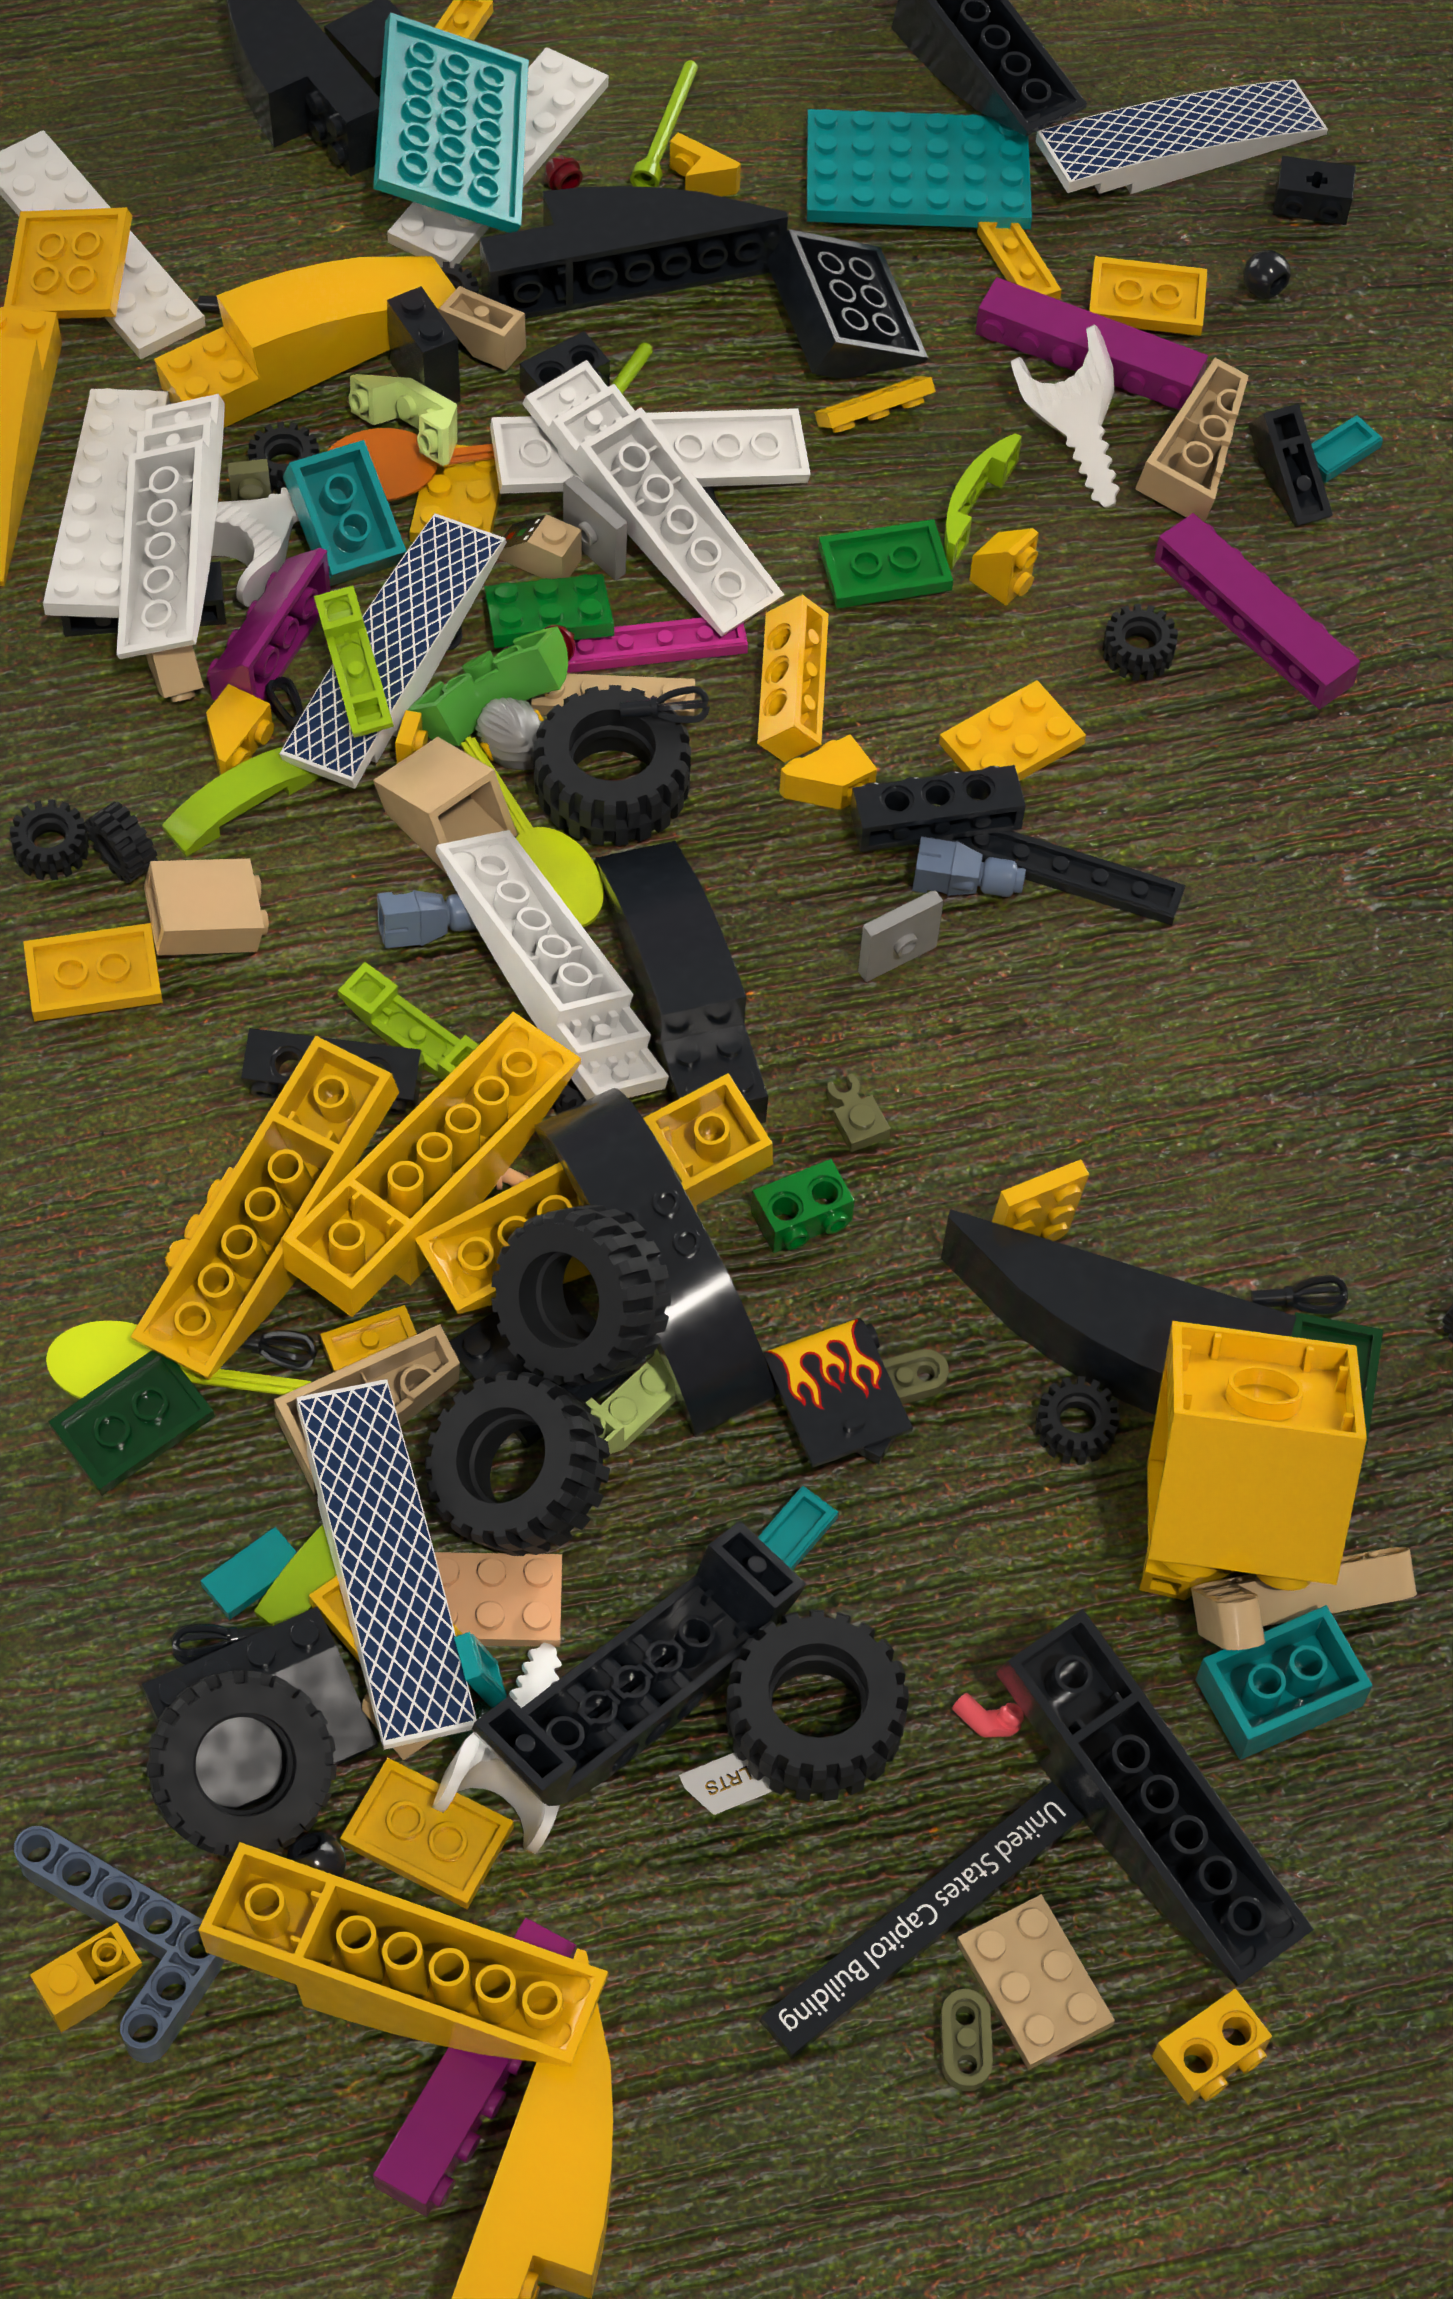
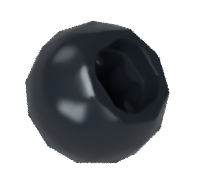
(1266, 274)
(320, 1852)

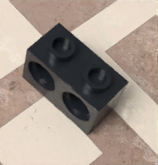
(561, 358)

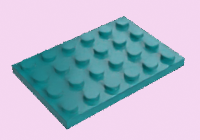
(451, 124)
(916, 169)

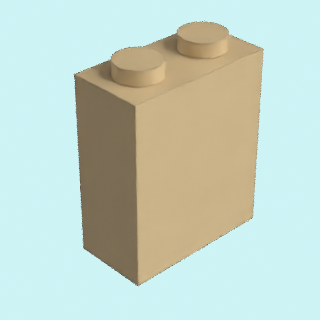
(205, 906)

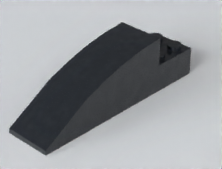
(989, 60)
(302, 82)
(626, 246)
(681, 972)
(1090, 1309)
(1150, 1800)

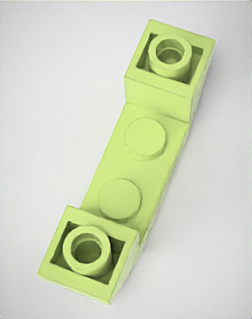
(388, 398)
(635, 1404)

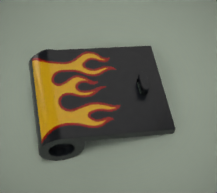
(835, 1385)

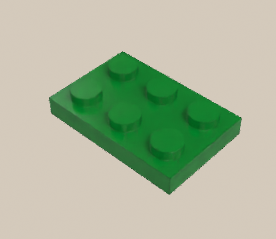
(885, 563)
(531, 606)

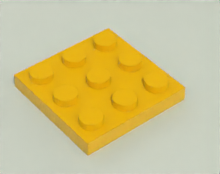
(69, 261)

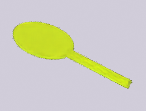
(554, 853)
(101, 1349)

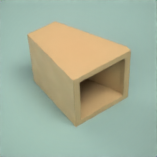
(443, 797)

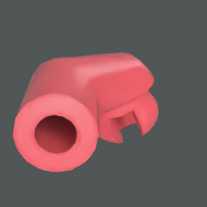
(989, 1723)

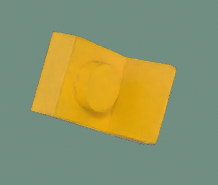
(704, 167)

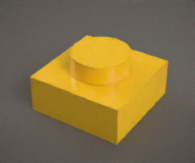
(410, 735)

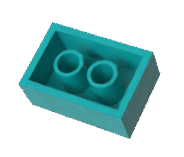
(345, 511)
(1285, 1685)

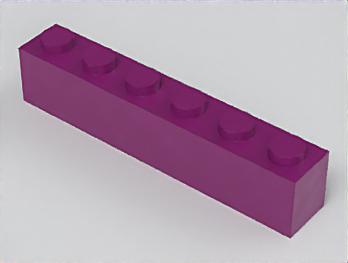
(1059, 335)
(1257, 611)
(451, 2110)

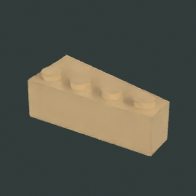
(1193, 450)
(416, 1375)

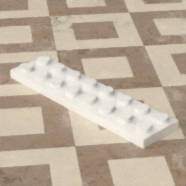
(557, 99)
(150, 303)
(714, 446)
(91, 532)

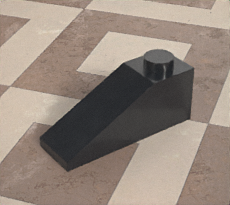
(1291, 463)

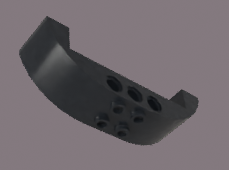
(708, 1334)
(644, 1675)

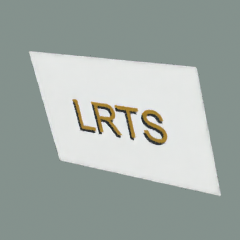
(724, 1784)

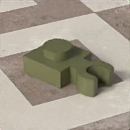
(249, 480)
(857, 1118)

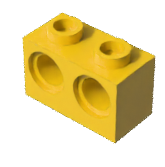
(1204, 2038)

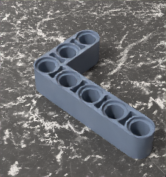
(134, 1920)

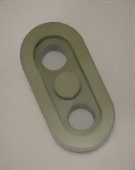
(905, 1370)
(966, 2041)

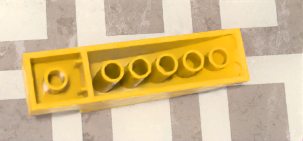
(296, 331)
(27, 371)
(706, 1137)
(430, 1167)
(234, 1261)
(399, 1962)
(551, 2184)

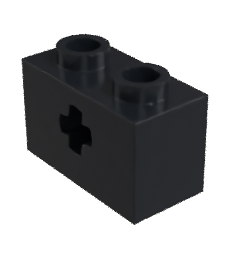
(1314, 190)

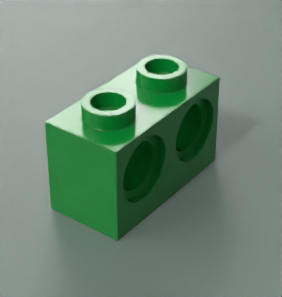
(796, 1197)

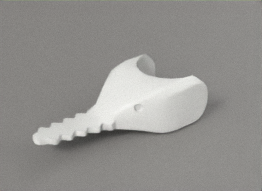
(1077, 412)
(257, 536)
(480, 1768)

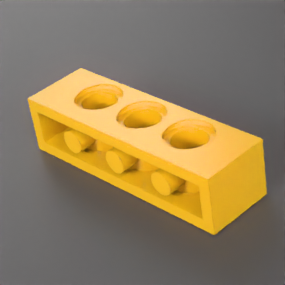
(793, 678)

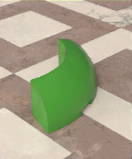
(521, 672)

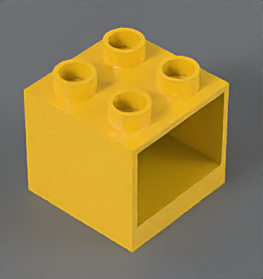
(1254, 1455)

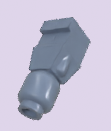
(959, 870)
(419, 917)

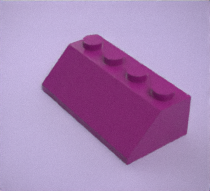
(273, 627)

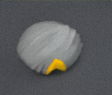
(509, 732)

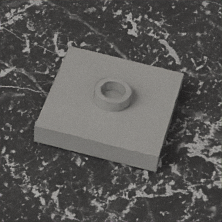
(601, 526)
(900, 935)

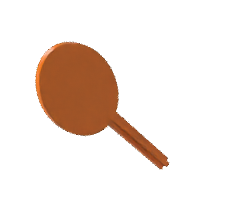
(399, 462)

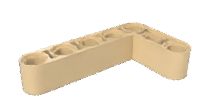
(1238, 1608)

